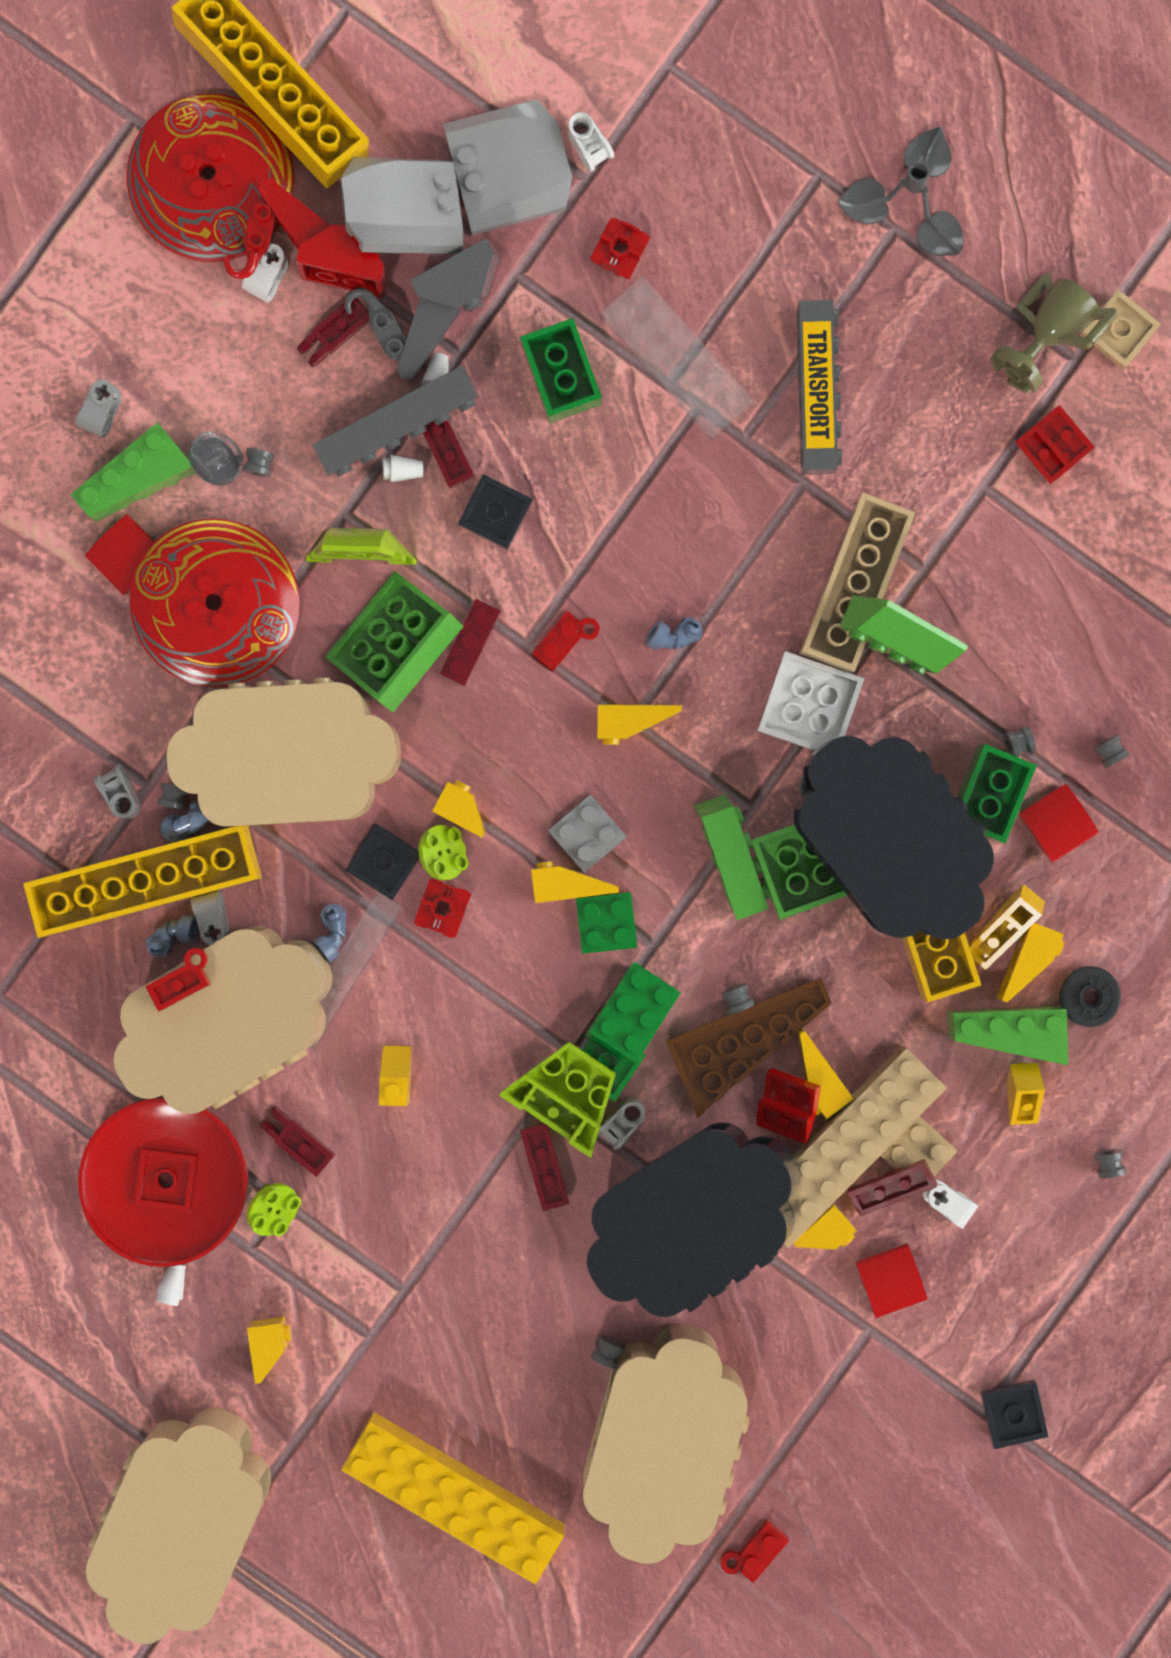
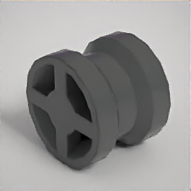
(258, 462)
(1020, 741)
(1111, 751)
(172, 796)
(737, 998)
(1110, 1163)
(607, 1351)

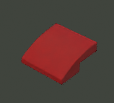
(1055, 444)
(120, 552)
(1059, 823)
(788, 1105)
(891, 1280)

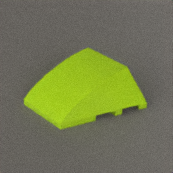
(360, 545)
(566, 1094)

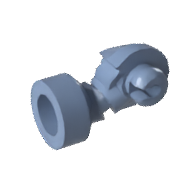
(685, 633)
(176, 827)
(334, 919)
(162, 941)

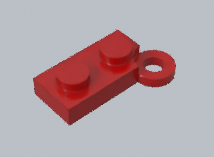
(563, 639)
(180, 982)
(757, 1552)

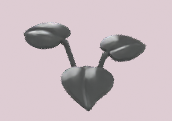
(924, 158)

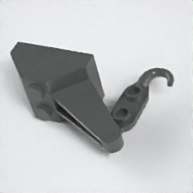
(443, 293)

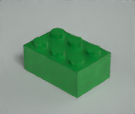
(561, 370)
(995, 790)
(632, 1014)

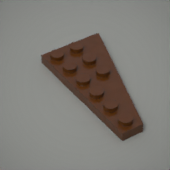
(733, 1046)

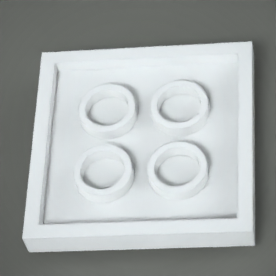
(809, 702)

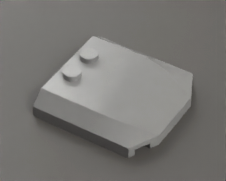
(509, 165)
(402, 205)

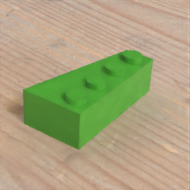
(134, 474)
(732, 856)
(1017, 1030)

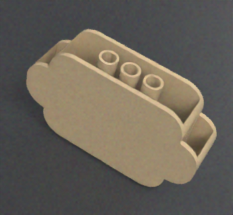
(283, 753)
(237, 1029)
(665, 1444)
(177, 1525)

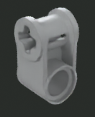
(97, 411)
(116, 787)
(209, 911)
(618, 1126)

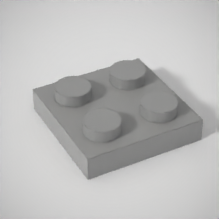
(587, 833)

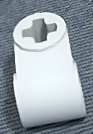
(592, 145)
(268, 275)
(951, 1204)

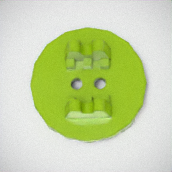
(446, 864)
(282, 1209)

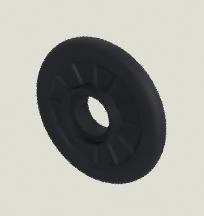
(1107, 996)

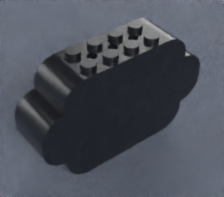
(894, 837)
(694, 1220)

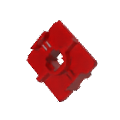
(614, 261)
(448, 924)

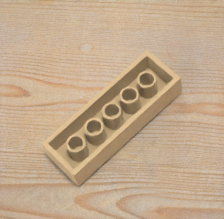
(859, 569)

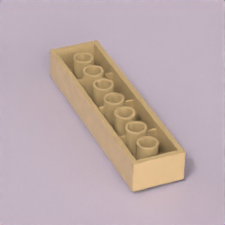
(859, 1134)

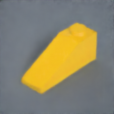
(625, 721)
(560, 883)
(1006, 926)
(1031, 956)
(818, 1071)

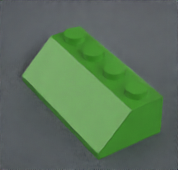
(900, 635)

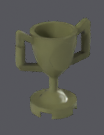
(1059, 320)

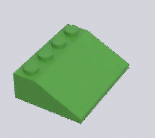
(394, 641)
(793, 873)

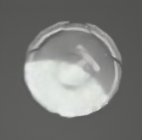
(215, 458)

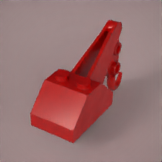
(324, 250)

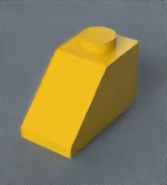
(460, 807)
(395, 1076)
(1024, 1093)
(828, 1231)
(267, 1343)

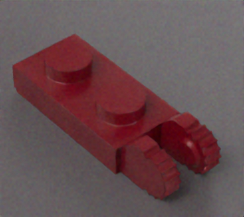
(335, 331)
(298, 1142)

